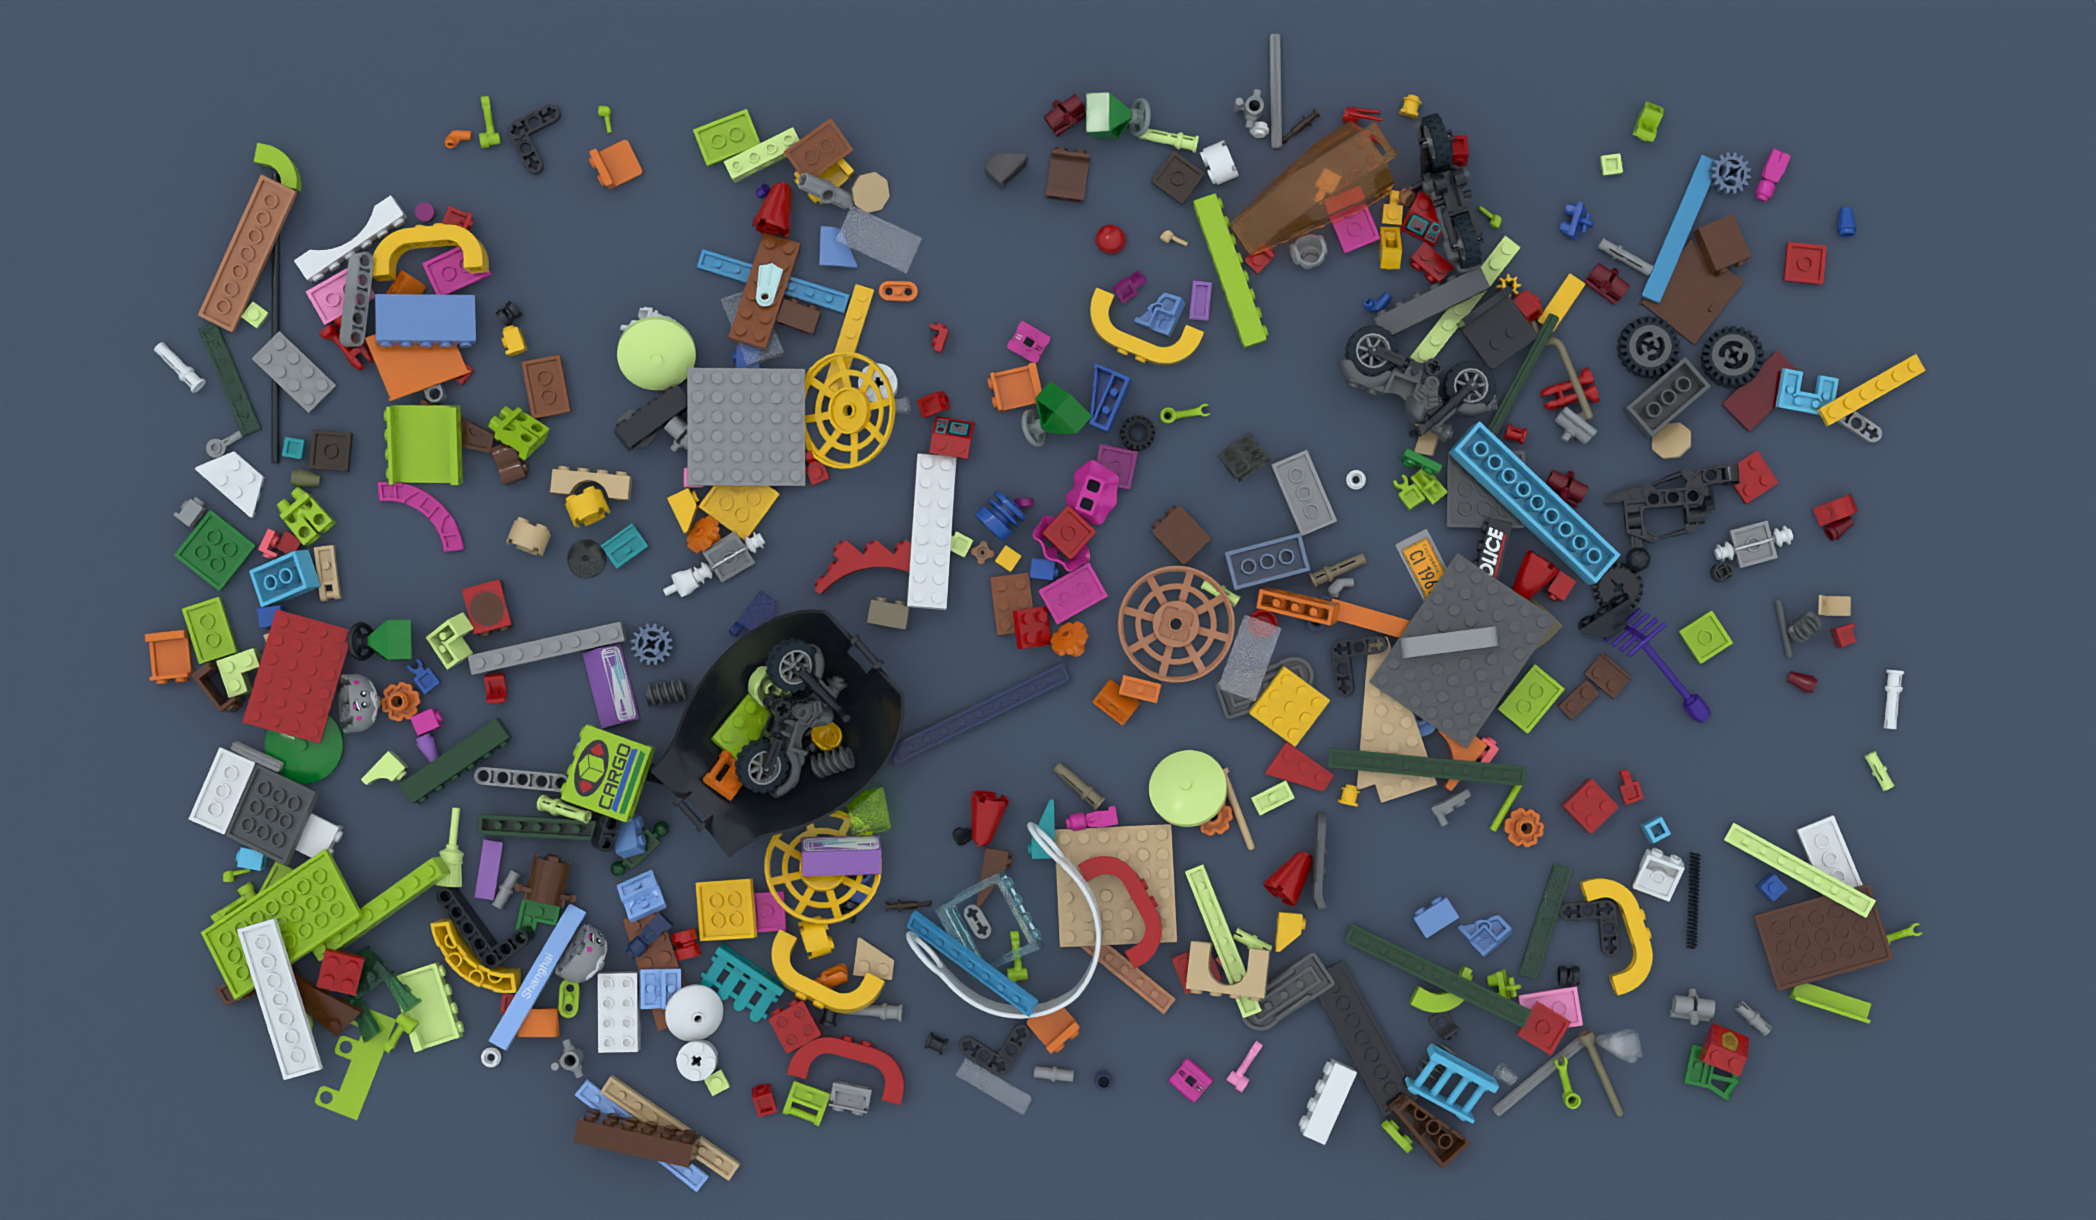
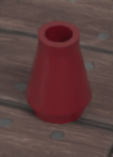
(1838, 528)
(1802, 681)

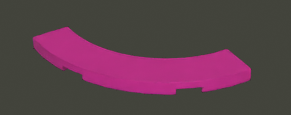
(429, 506)

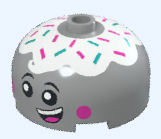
(362, 701)
(583, 956)

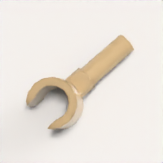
(1168, 235)

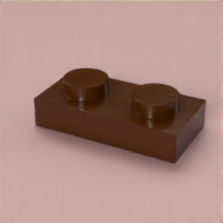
(1578, 699)

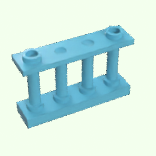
(1453, 1065)

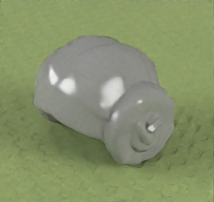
(1309, 251)

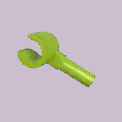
(606, 112)
(1495, 219)
(228, 876)

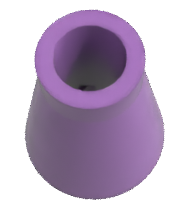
(427, 746)

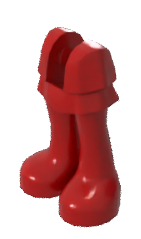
(332, 333)
(1585, 379)

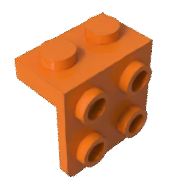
(615, 164)
(1054, 1028)

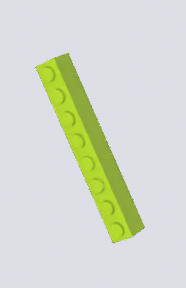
(1229, 270)
(387, 904)

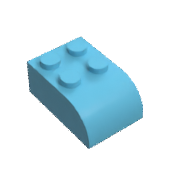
(284, 578)

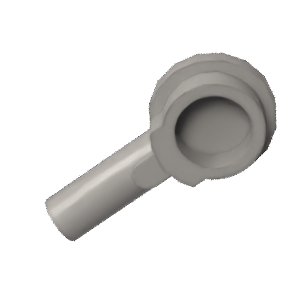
(217, 447)

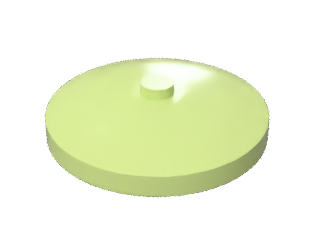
(656, 353)
(1188, 788)

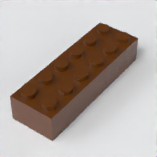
(637, 1137)

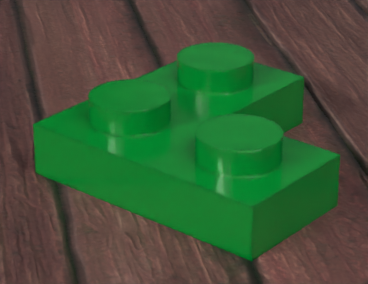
(1413, 459)
(534, 912)

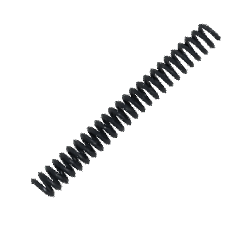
(1694, 900)

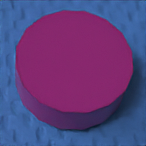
(425, 212)
(1023, 502)

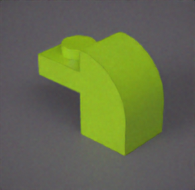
(1648, 122)

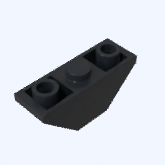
(1608, 618)

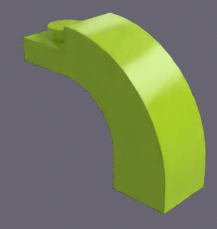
(274, 158)
(1438, 1002)

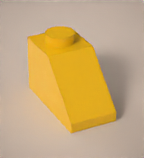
(1390, 248)
(685, 508)
(1288, 928)

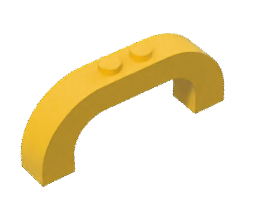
(424, 236)
(1134, 346)
(1638, 934)
(815, 992)

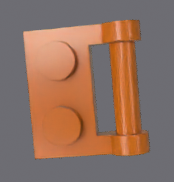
(729, 784)

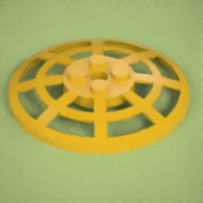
(838, 407)
(816, 883)

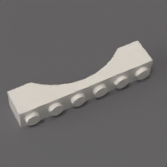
(383, 218)

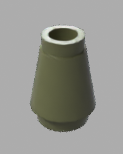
(304, 478)

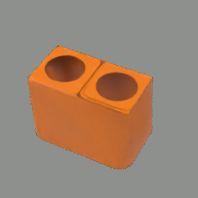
(541, 1023)

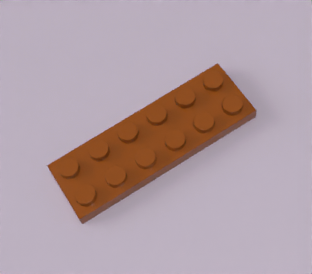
(754, 322)
(658, 956)

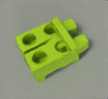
(519, 431)
(301, 511)

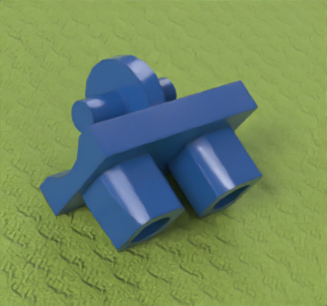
(1577, 212)

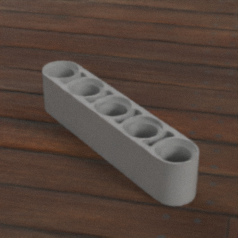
(362, 291)
(1449, 642)
(513, 778)

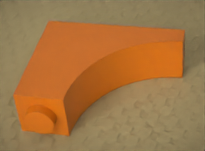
(1458, 752)

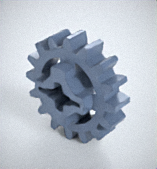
(1725, 167)
(641, 651)

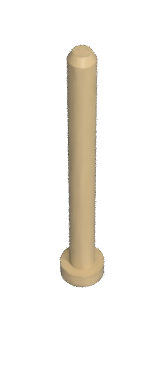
(1238, 813)

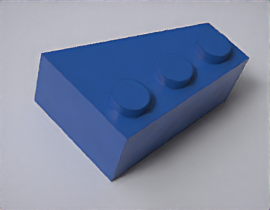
(1107, 397)

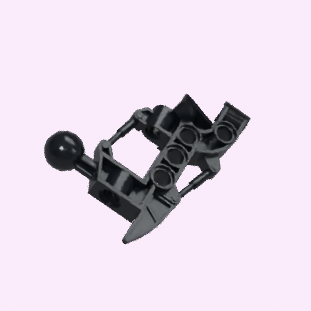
(1636, 502)

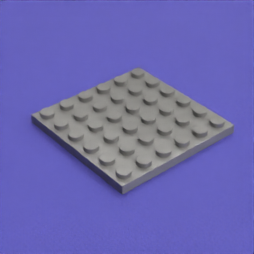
(745, 427)

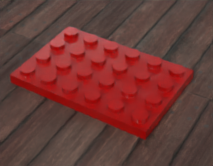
(297, 676)

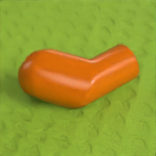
(456, 136)

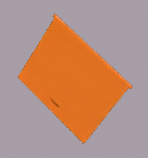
(415, 367)

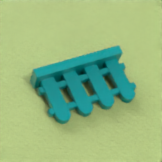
(757, 977)

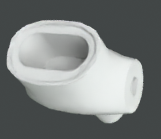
(683, 582)

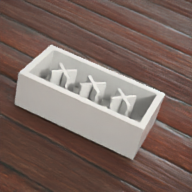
(619, 1012)
(1328, 1101)

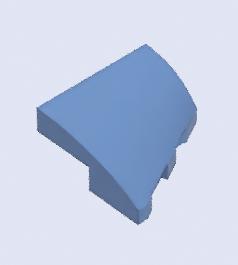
(832, 252)
(1162, 315)
(1486, 934)

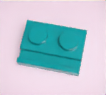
(624, 546)

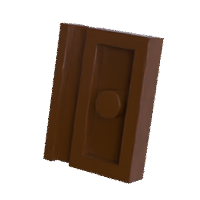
(1607, 675)

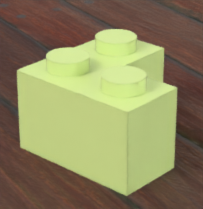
(449, 641)
(235, 670)

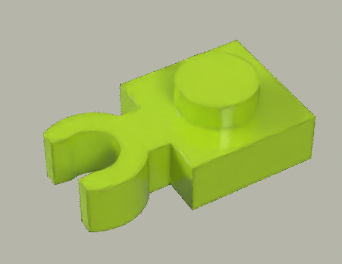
(1410, 495)

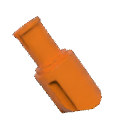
(833, 976)

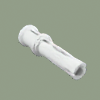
(185, 372)
(1893, 690)

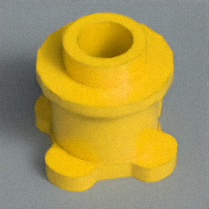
(1410, 106)
(1349, 795)

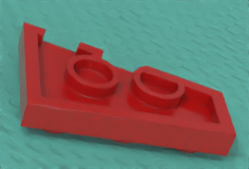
(1298, 768)

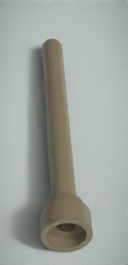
(1587, 1039)

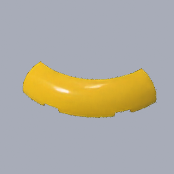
(467, 964)

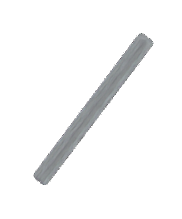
(1275, 91)
(1536, 1078)

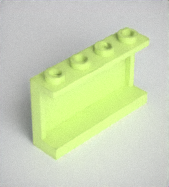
(436, 1012)

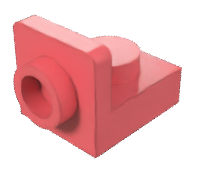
(268, 543)
(1487, 755)

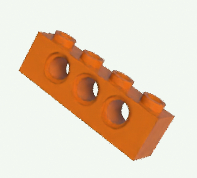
(1298, 605)

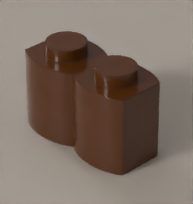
(509, 464)

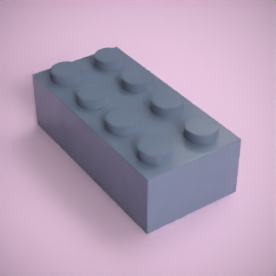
(1266, 561)

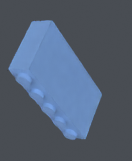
(425, 320)

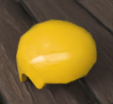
(827, 737)

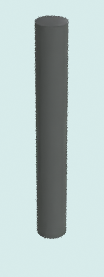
(1783, 628)

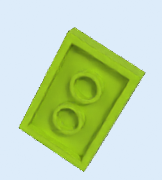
(726, 137)
(210, 630)
(1530, 698)
(741, 726)

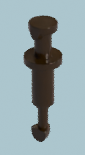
(1301, 125)
(905, 905)

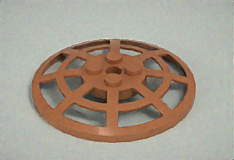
(1188, 629)

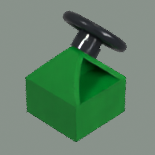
(389, 640)

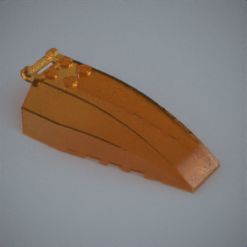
(1323, 185)

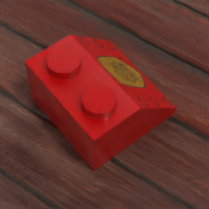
(1725, 1049)

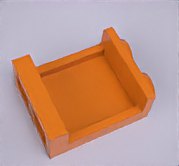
(1015, 387)
(170, 656)

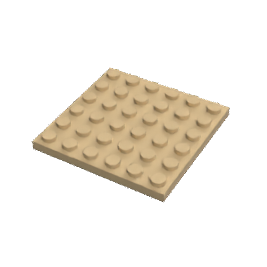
(1150, 855)

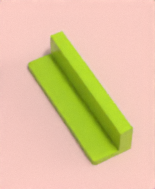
(1832, 1001)

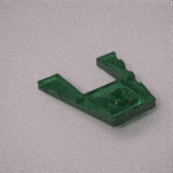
(372, 975)

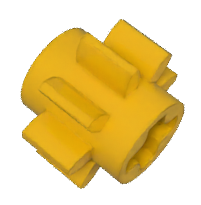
(1508, 280)

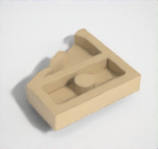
(872, 961)

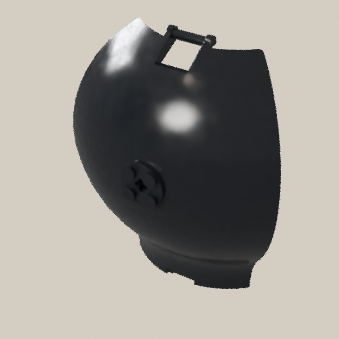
(872, 734)

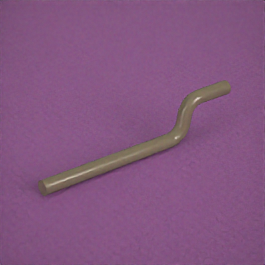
(1570, 370)

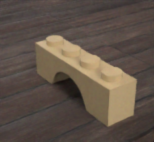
(567, 481)

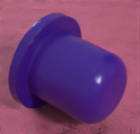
(763, 191)

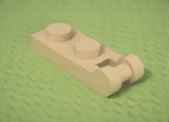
(327, 572)

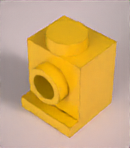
(513, 341)

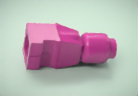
(1771, 174)
(1098, 818)

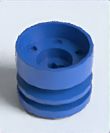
(1000, 516)

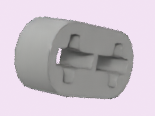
(981, 918)

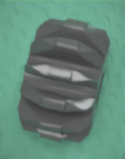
(1804, 626)

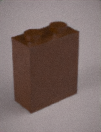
(1722, 245)
(1180, 534)

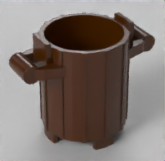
(547, 881)

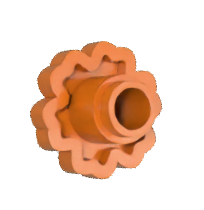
(703, 534)
(1070, 639)
(410, 699)
(1220, 824)
(1533, 827)

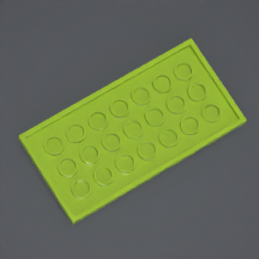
(309, 908)

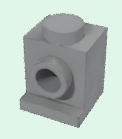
(192, 512)

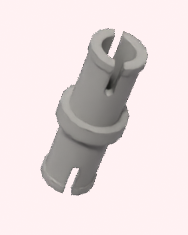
(506, 889)
(1753, 1018)
(1054, 1074)

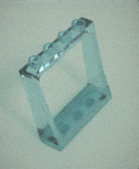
(957, 929)

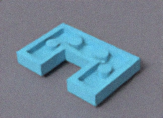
(1792, 398)

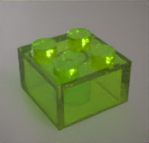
(869, 812)

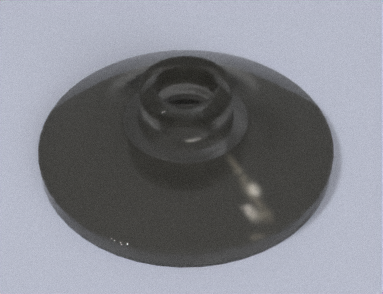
(596, 560)

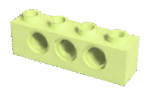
(760, 155)

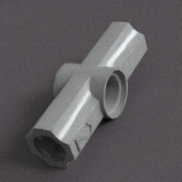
(825, 190)

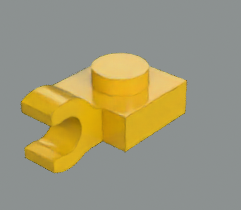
(1392, 212)

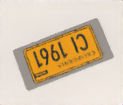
(1422, 561)

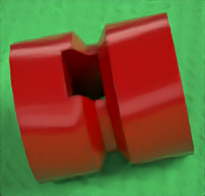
(685, 944)

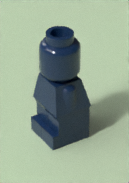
(650, 933)

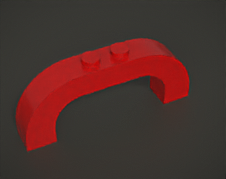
(1137, 889)
(863, 1052)

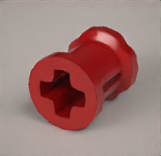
(1515, 434)

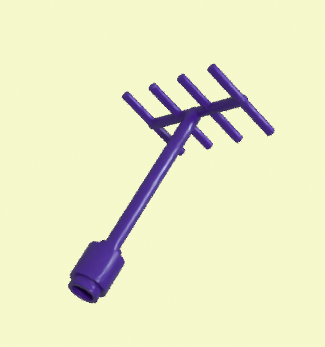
(1692, 703)

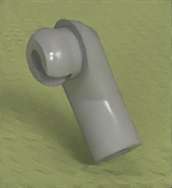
(1338, 584)

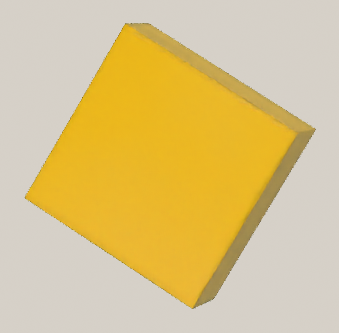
(1008, 558)

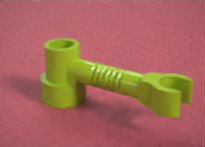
(490, 137)
(1181, 414)
(246, 892)
(1903, 933)
(1017, 972)
(405, 1024)
(1575, 1100)

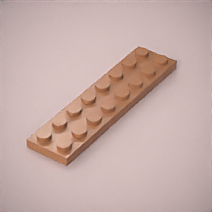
(247, 253)

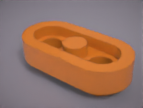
(898, 293)

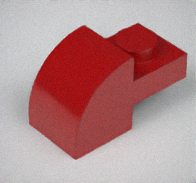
(1835, 510)

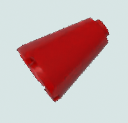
(775, 212)
(1533, 575)
(986, 815)
(1290, 878)

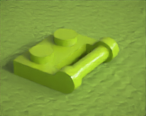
(809, 1097)

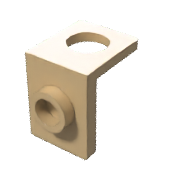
(1426, 443)
(1834, 605)

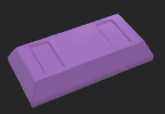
(1200, 300)

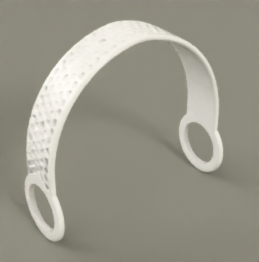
(1006, 1010)

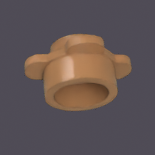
(1406, 196)
(977, 552)

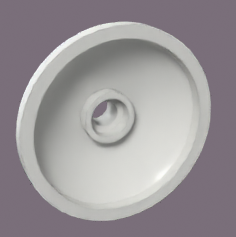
(688, 1004)

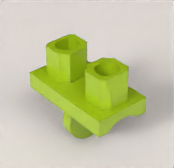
(1429, 486)
(1500, 979)

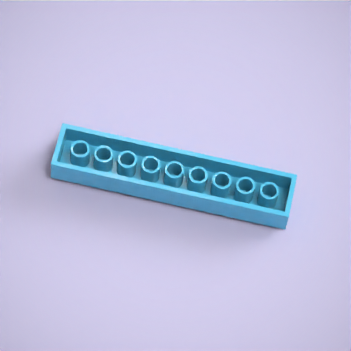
(1534, 503)

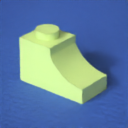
(388, 767)

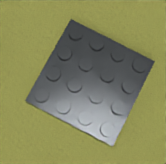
(1470, 502)
(272, 814)

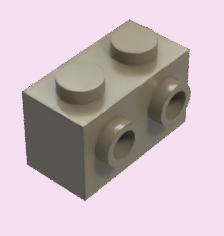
(888, 614)

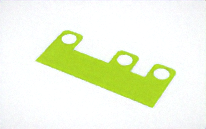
(361, 1071)

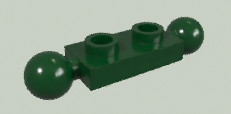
(660, 830)

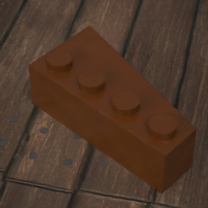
(1432, 1134)

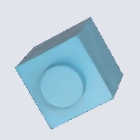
(1655, 829)
(251, 859)

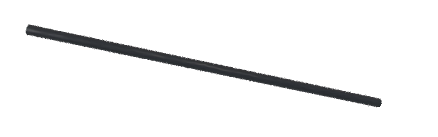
(275, 329)

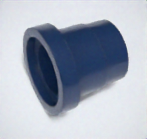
(1103, 1073)

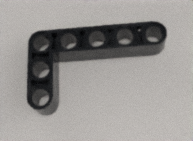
(611, 832)
(480, 930)

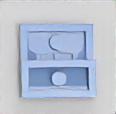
(641, 896)
(658, 986)

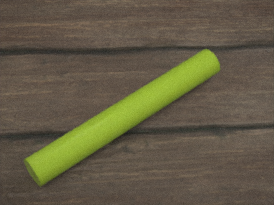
(1505, 808)

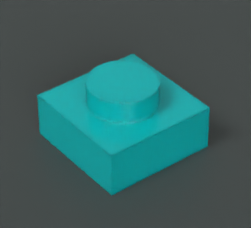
(294, 448)

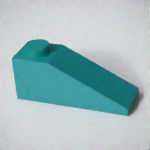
(1047, 825)

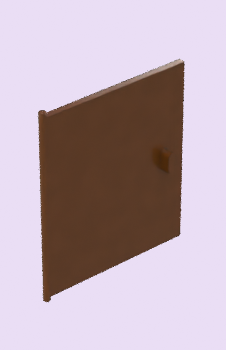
(1693, 294)

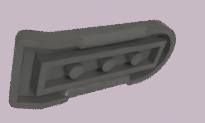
(1236, 705)
(1319, 853)
(1290, 992)

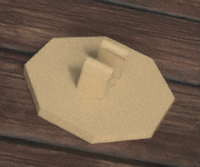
(870, 192)
(1671, 441)

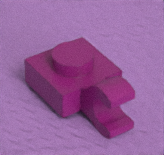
(1128, 287)

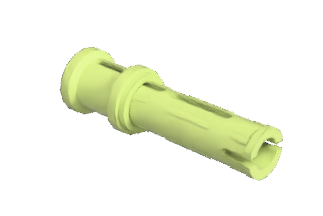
(1178, 140)
(557, 807)

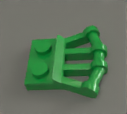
(1701, 1073)

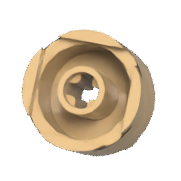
(529, 537)

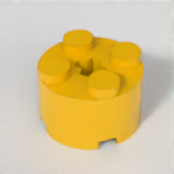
(587, 507)
(815, 938)

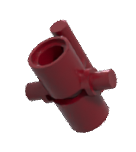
(1065, 114)
(1607, 283)
(1567, 487)

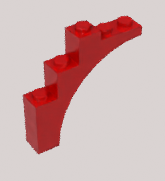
(853, 560)

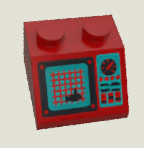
(1422, 220)
(951, 438)

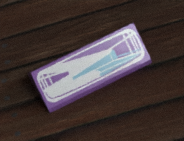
(611, 685)
(841, 855)

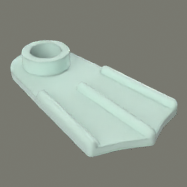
(768, 282)

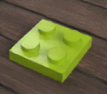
(1705, 637)

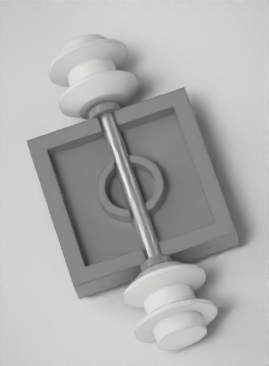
(1753, 544)
(728, 557)

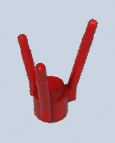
(1353, 114)

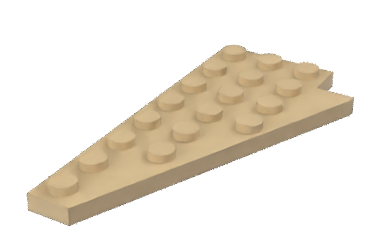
(1391, 730)

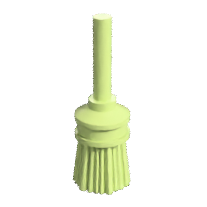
(452, 855)

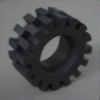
(1137, 421)

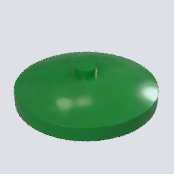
(305, 759)

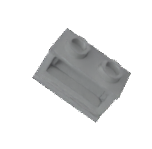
(850, 1097)

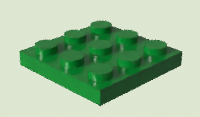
(215, 550)

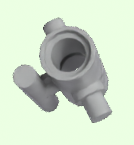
(1249, 115)
(1574, 425)
(678, 430)
(1692, 1007)
(566, 1062)

